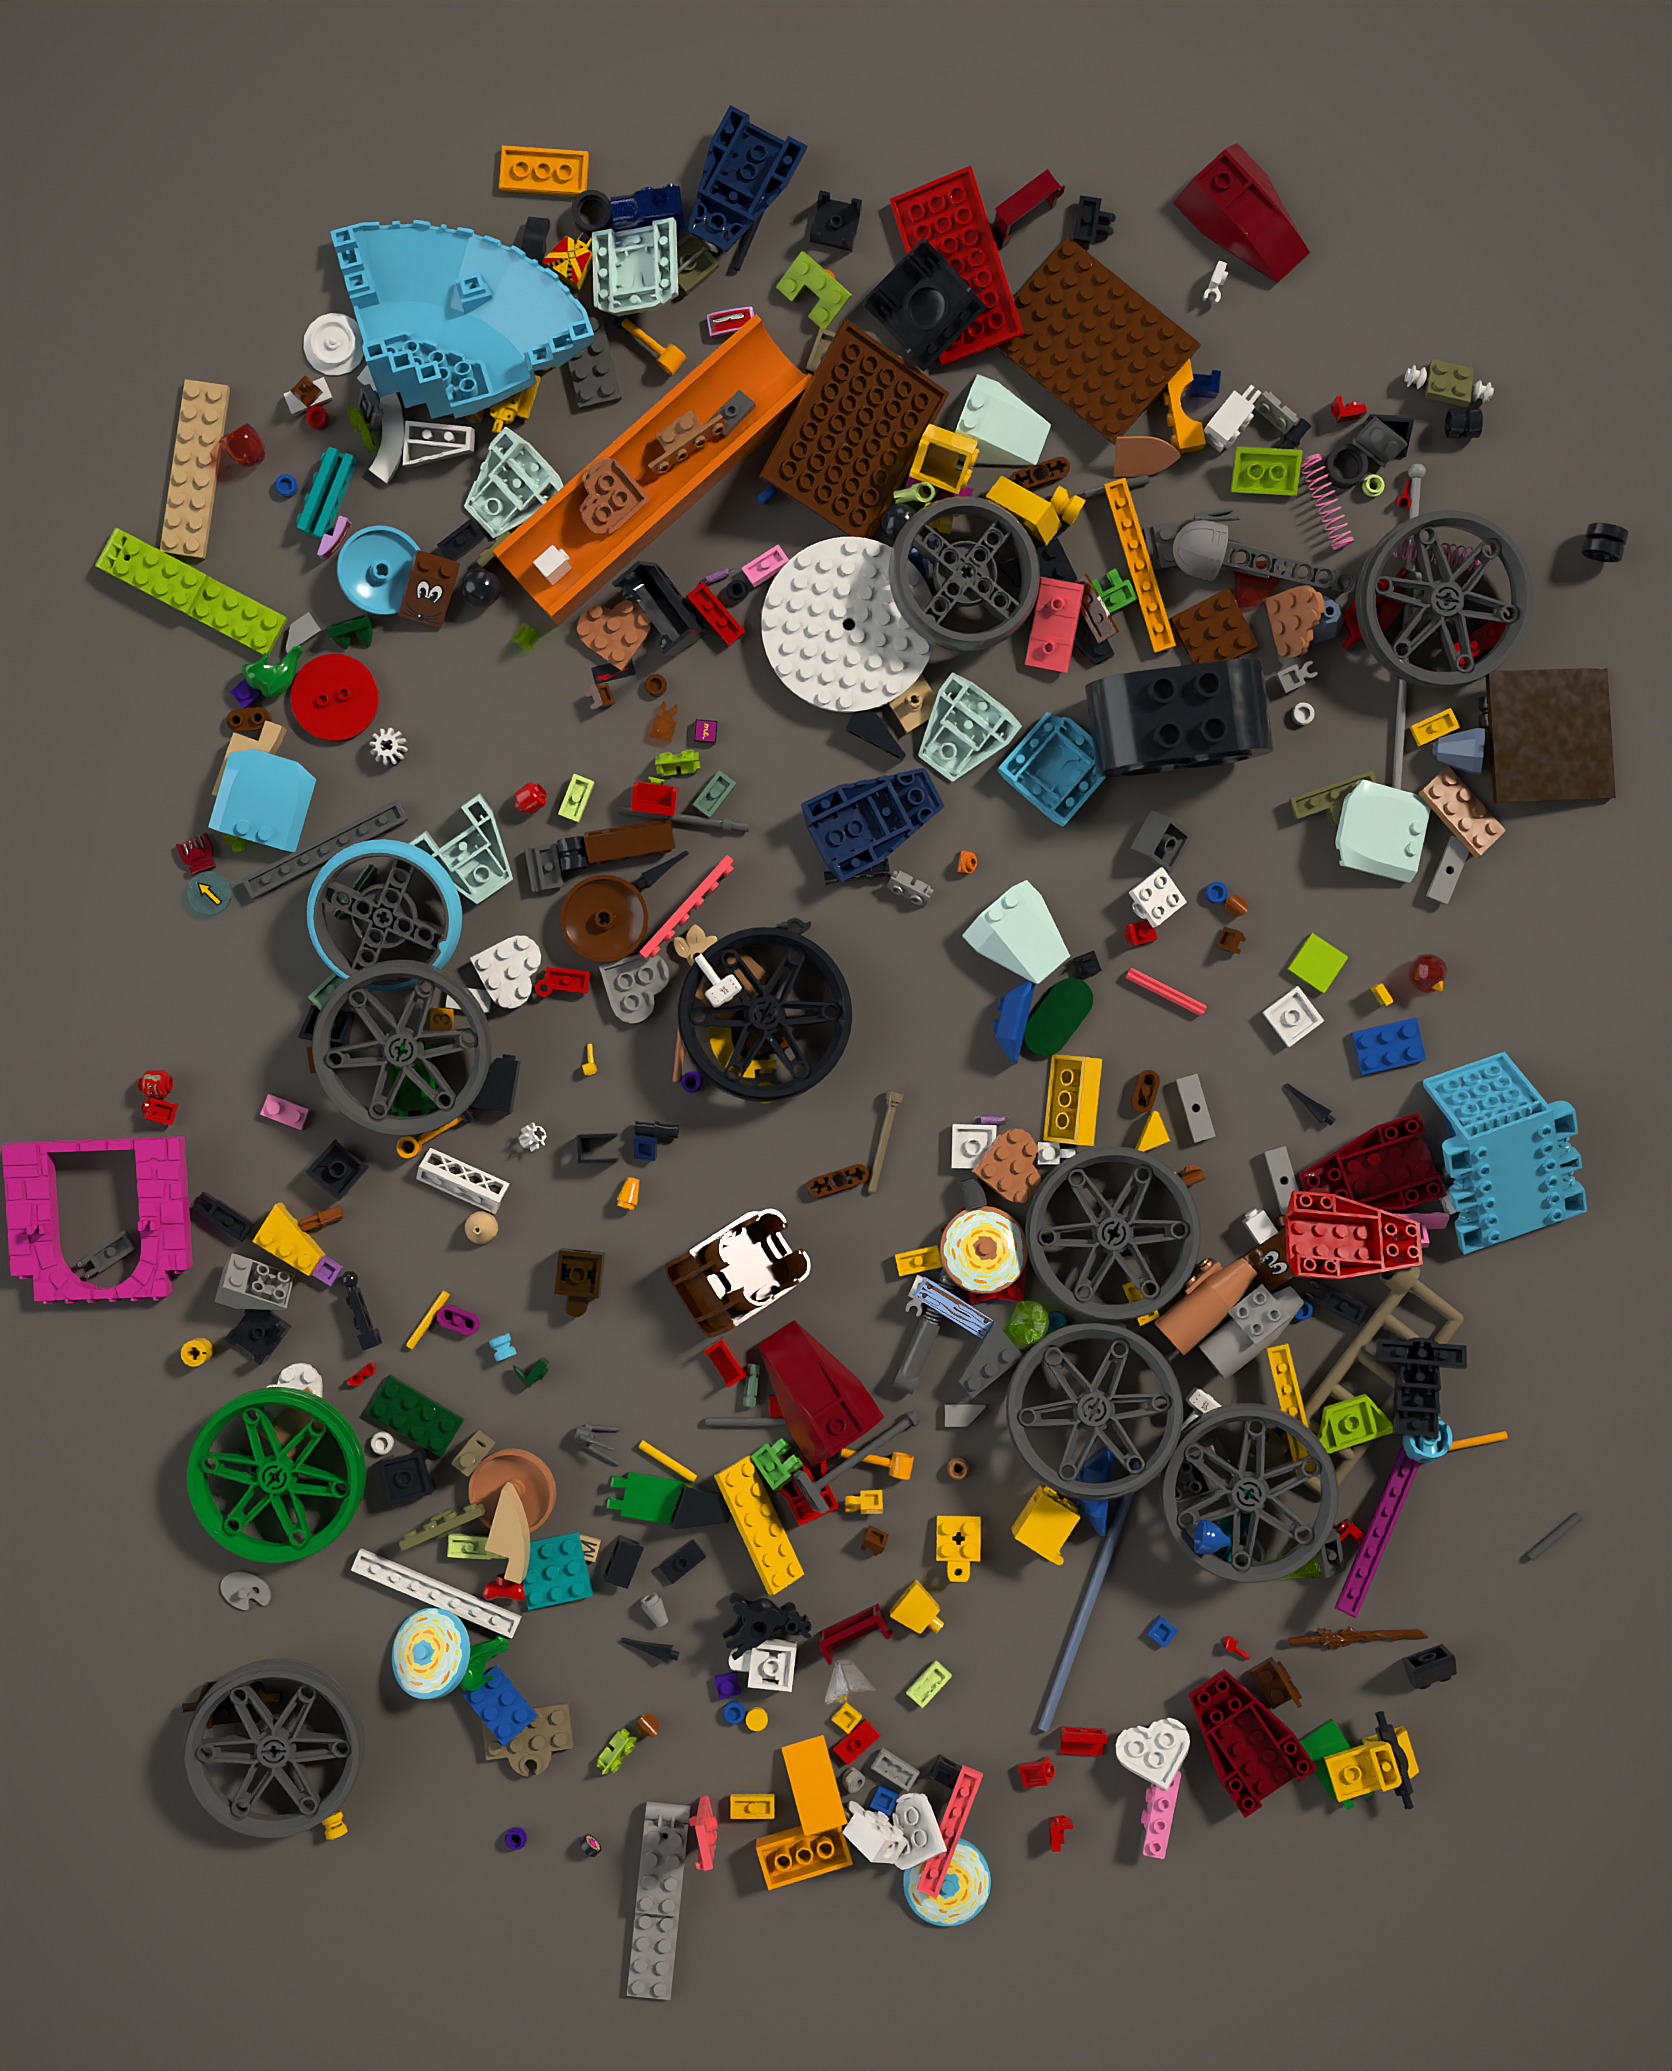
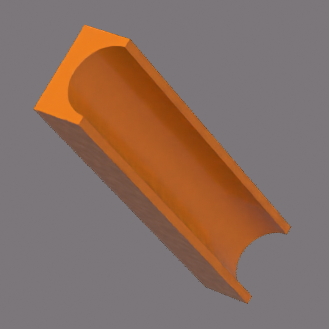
(742, 362)

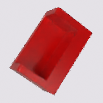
(654, 798)
(725, 1362)

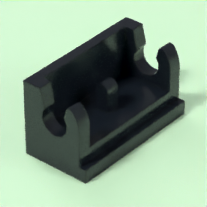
(623, 1562)
(945, 1771)

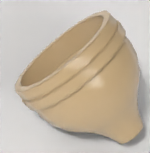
(481, 1227)

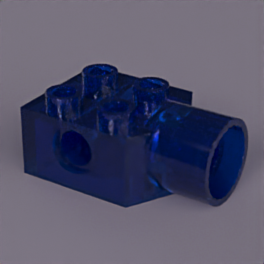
(647, 206)

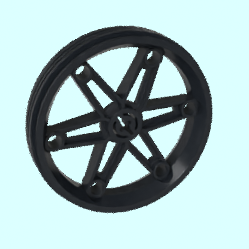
(806, 949)

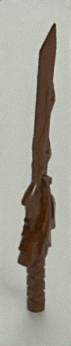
(1344, 1637)

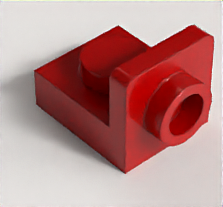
(1350, 412)
(1140, 933)
(159, 1110)
(1347, 1527)
(1037, 1773)
(1056, 1831)

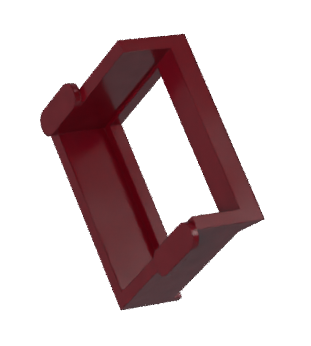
(1036, 191)
(851, 1629)

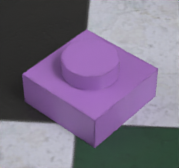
(327, 1270)

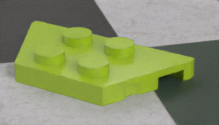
(1352, 1423)

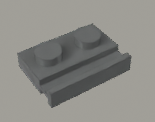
(368, 405)
(1379, 442)
(1159, 544)
(544, 867)

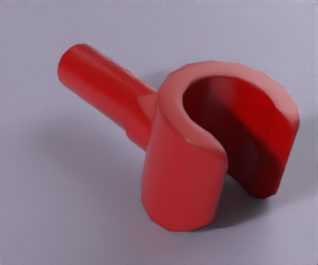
(1405, 493)
(1231, 1643)

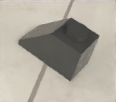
(1330, 1555)

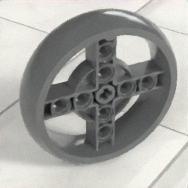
(1002, 527)

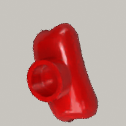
(504, 1589)

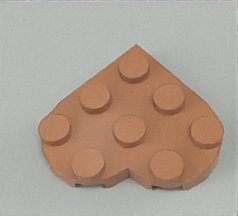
(611, 497)
(1293, 618)
(615, 632)
(1009, 1166)

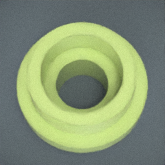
(1377, 480)

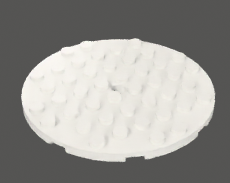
(807, 636)

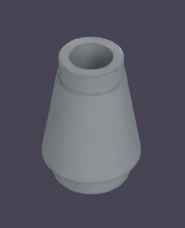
(654, 1608)

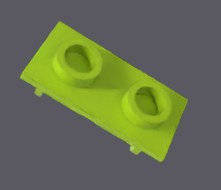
(685, 760)
(612, 1759)

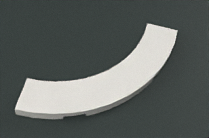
(392, 432)

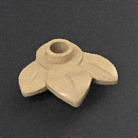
(693, 943)

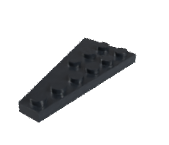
(1055, 565)

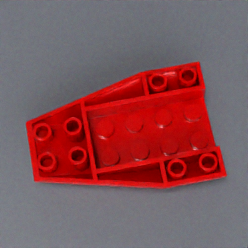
(1347, 1238)

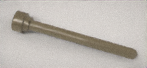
(893, 1100)

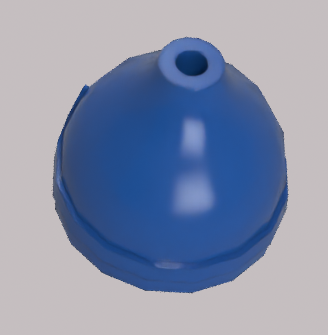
(1209, 1538)

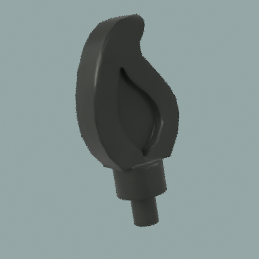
(794, 925)

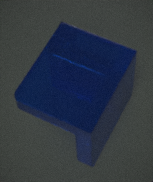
(1206, 385)

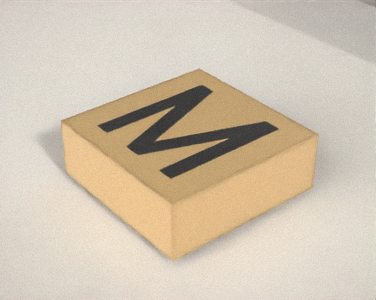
(590, 1547)

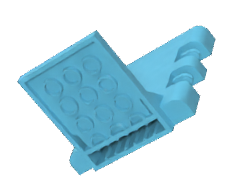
(1506, 1152)

